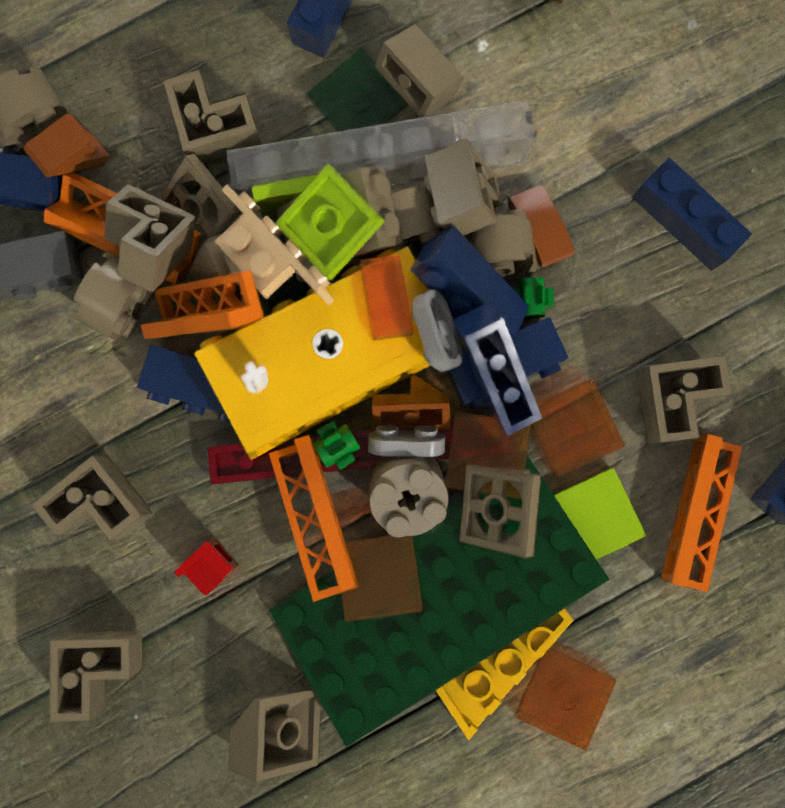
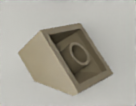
(276, 735)

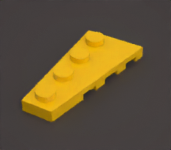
(483, 686)

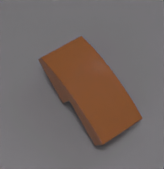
(549, 232)

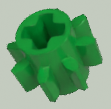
(536, 296)
(336, 445)

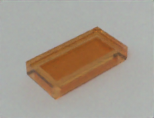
(386, 297)

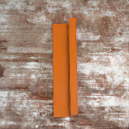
(89, 223)
(208, 314)
(693, 509)
(326, 515)

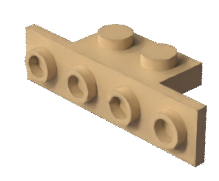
(256, 247)

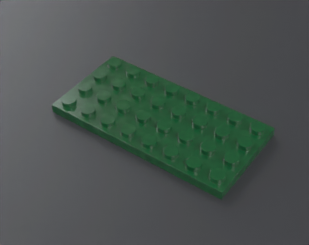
(471, 609)

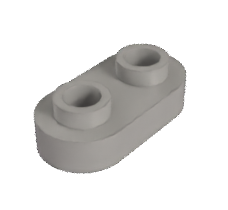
(437, 331)
(422, 442)

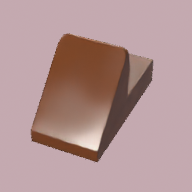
(65, 148)
(421, 408)

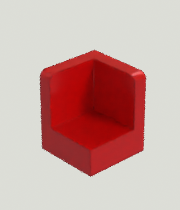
(207, 566)

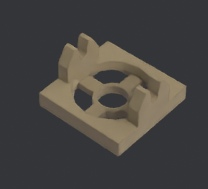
(188, 178)
(471, 528)

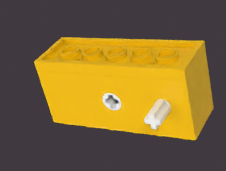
(282, 385)

